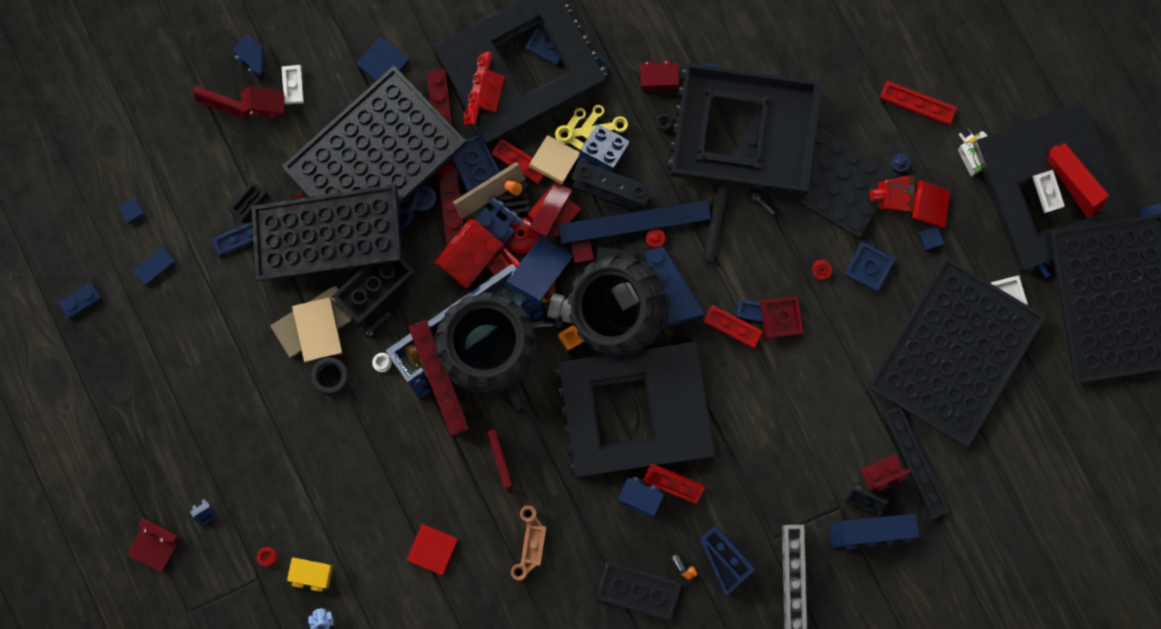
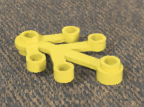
(587, 128)

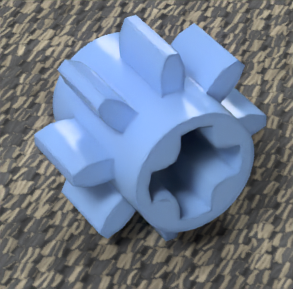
(321, 619)

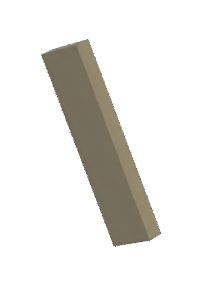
(484, 192)

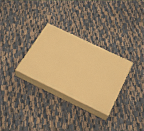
(317, 329)

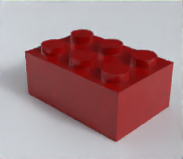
(468, 253)

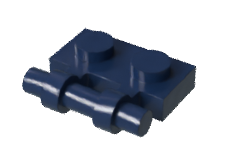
(495, 225)

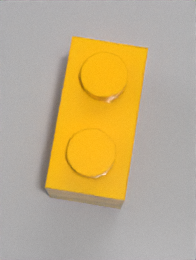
(309, 573)

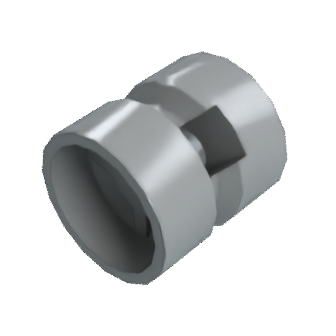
(559, 308)

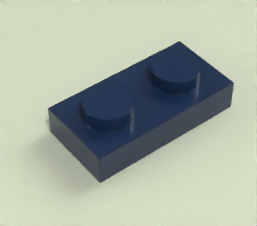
(80, 300)

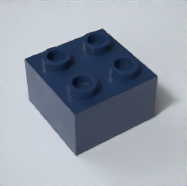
(640, 497)

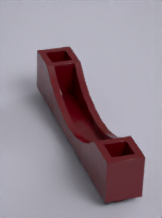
(438, 378)

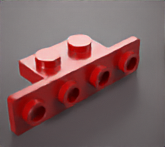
(485, 90)

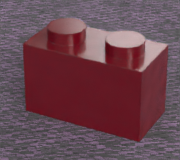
(659, 76)
(262, 102)

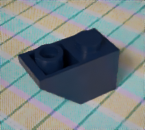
(252, 54)

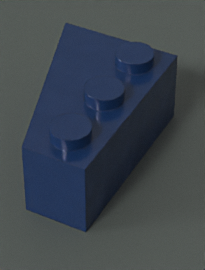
(726, 559)

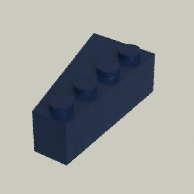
(682, 303)
(874, 530)

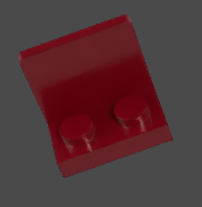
(883, 472)
(154, 545)

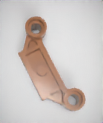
(532, 545)

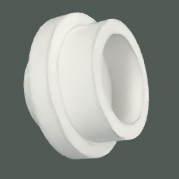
(382, 362)

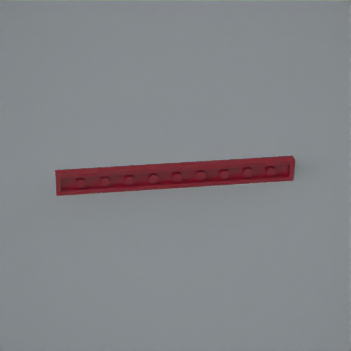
(447, 173)

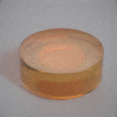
(412, 355)

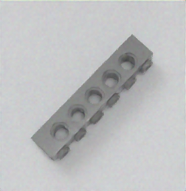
(794, 577)

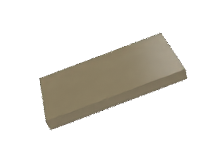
(287, 330)

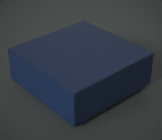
(131, 210)
(931, 238)

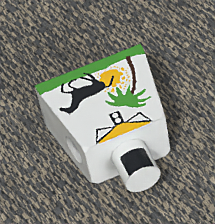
(968, 153)

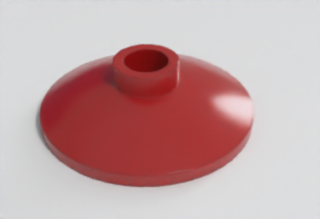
(522, 244)

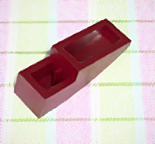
(550, 210)

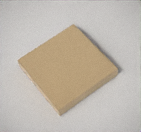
(554, 159)

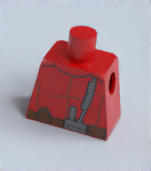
(895, 194)

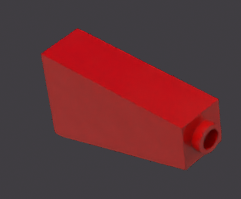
(1077, 180)

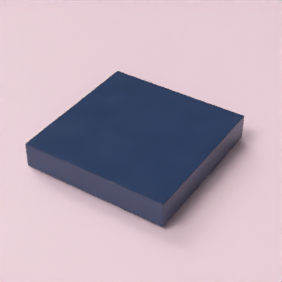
(541, 46)
(381, 58)
(869, 266)

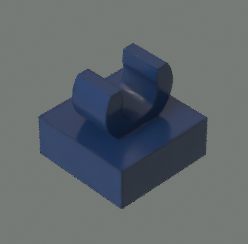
(203, 513)

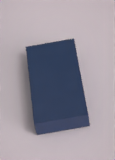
(154, 266)
(749, 311)

